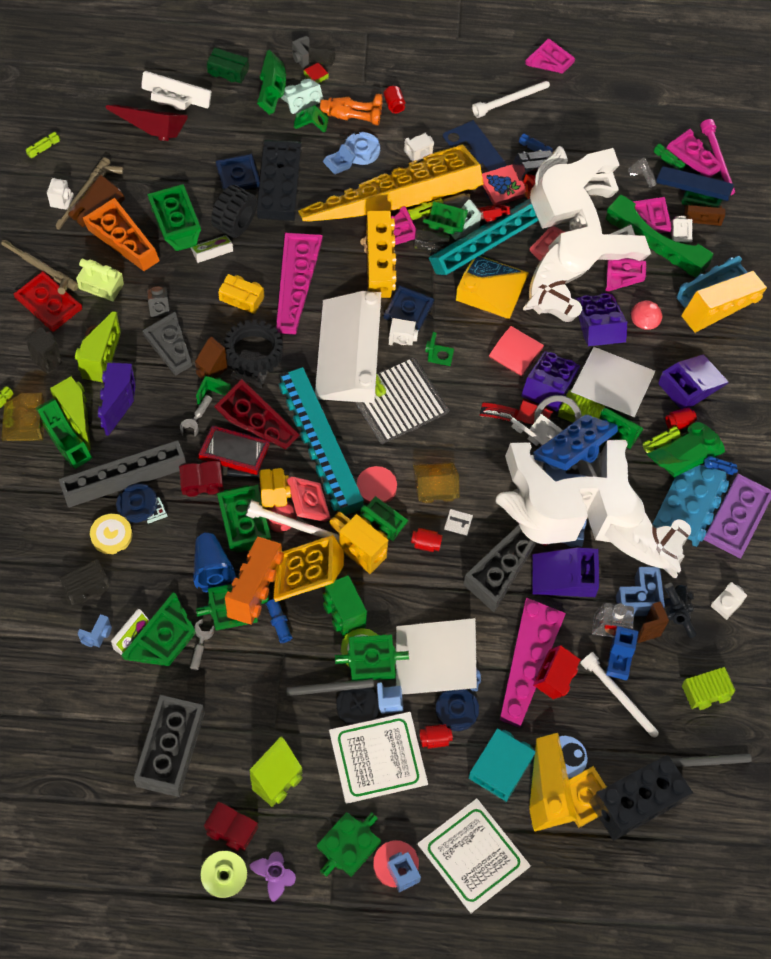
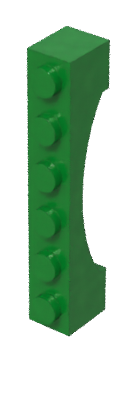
(687, 257)

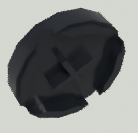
(357, 705)

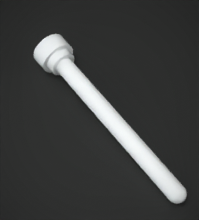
(480, 109)
(256, 510)
(591, 662)

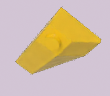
(550, 791)

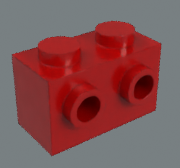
(557, 672)

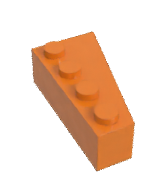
(120, 232)
(253, 582)

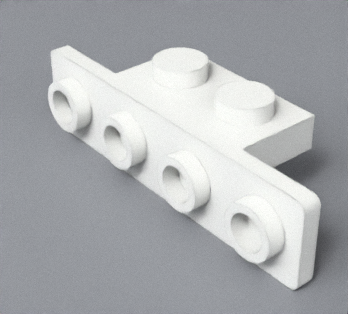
(174, 92)
(540, 432)

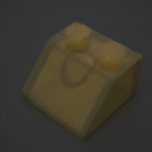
(21, 418)
(436, 482)

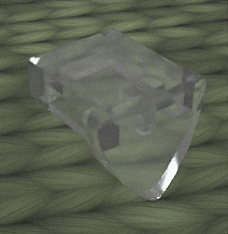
(642, 167)

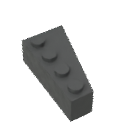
(498, 569)

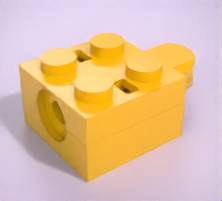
(361, 541)

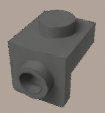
(299, 51)
(158, 301)

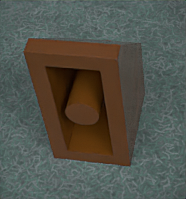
(211, 360)

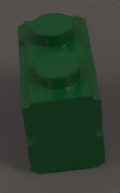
(227, 65)

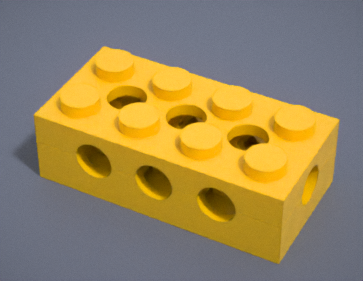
(380, 252)

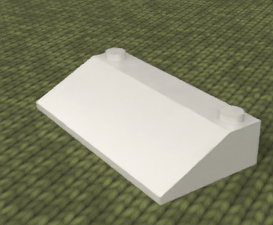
(348, 347)

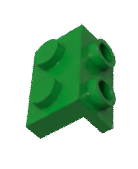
(446, 217)

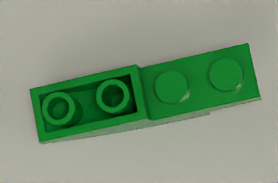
(274, 82)

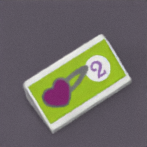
(212, 248)
(129, 631)

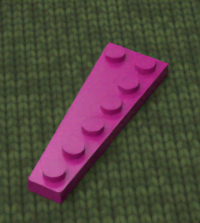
(298, 267)
(535, 638)

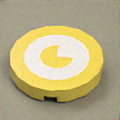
(111, 533)

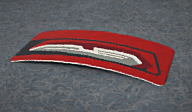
(498, 411)

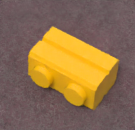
(241, 293)
(274, 487)

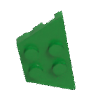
(162, 636)

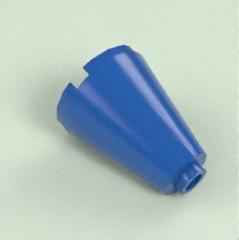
(211, 563)

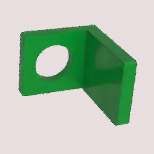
(309, 116)
(434, 349)
(216, 385)

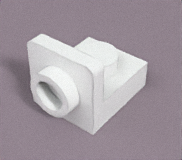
(681, 229)
(729, 600)

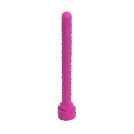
(708, 128)

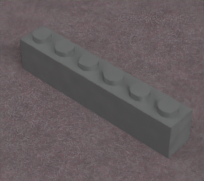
(122, 473)

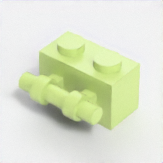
(99, 279)

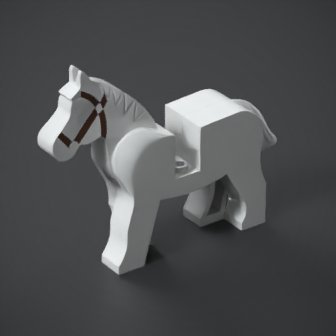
(562, 197)
(616, 514)

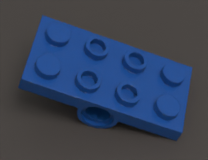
(576, 443)

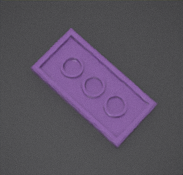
(738, 516)

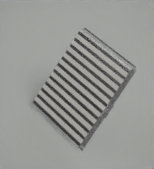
(407, 402)

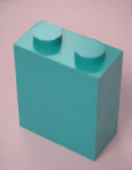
(502, 764)

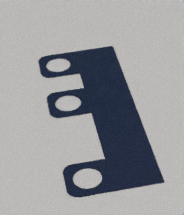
(481, 146)

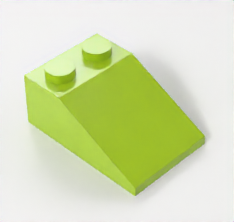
(98, 348)
(72, 404)
(275, 773)

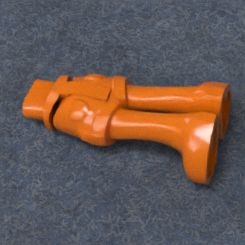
(346, 108)

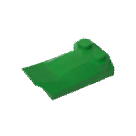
(175, 217)
(688, 449)
(239, 528)

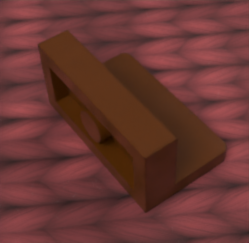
(705, 215)
(655, 623)

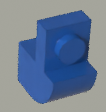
(621, 653)

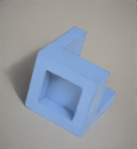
(390, 699)

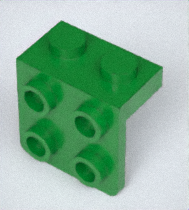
(626, 429)
(383, 518)

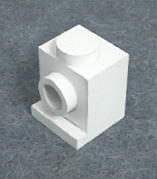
(418, 147)
(59, 194)
(402, 332)

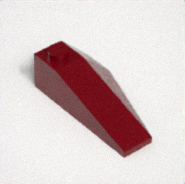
(159, 124)
(249, 411)

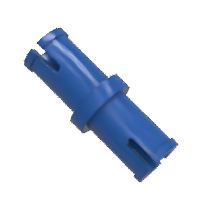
(279, 621)

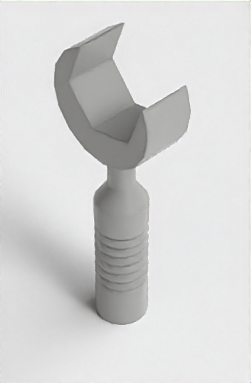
(198, 413)
(202, 635)

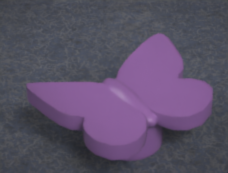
(274, 873)

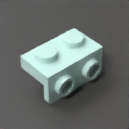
(302, 95)

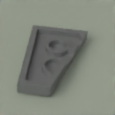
(168, 342)

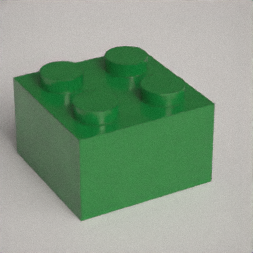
(345, 606)

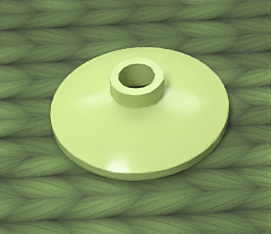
(221, 863)

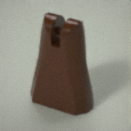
(97, 195)

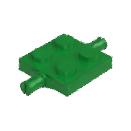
(217, 608)
(372, 657)
(348, 844)

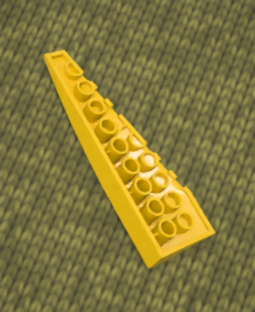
(434, 177)

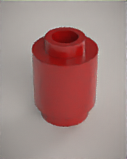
(394, 99)
(681, 418)
(426, 540)
(435, 736)

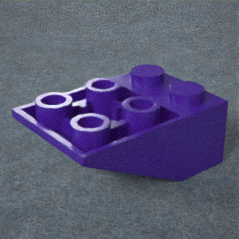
(602, 320)
(550, 377)
(691, 381)
(116, 395)
(566, 572)

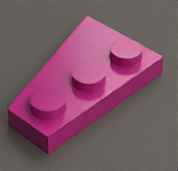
(693, 154)

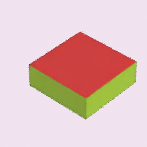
(316, 73)

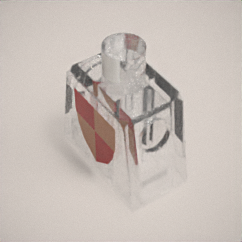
(610, 616)

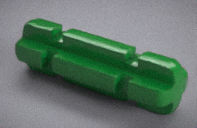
(669, 157)

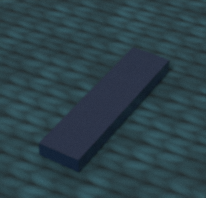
(695, 183)

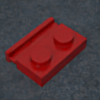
(490, 213)

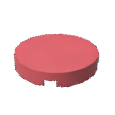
(377, 482)
(382, 858)

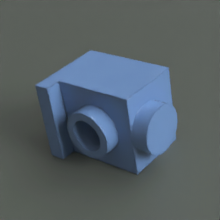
(403, 861)

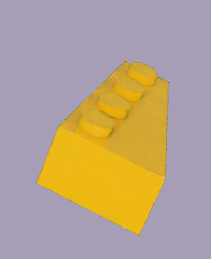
(722, 300)

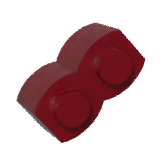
(201, 478)
(231, 827)

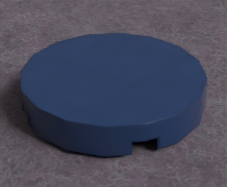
(137, 503)
(457, 709)

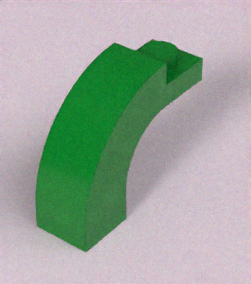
(62, 435)

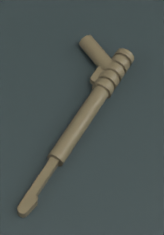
(101, 169)
(65, 281)

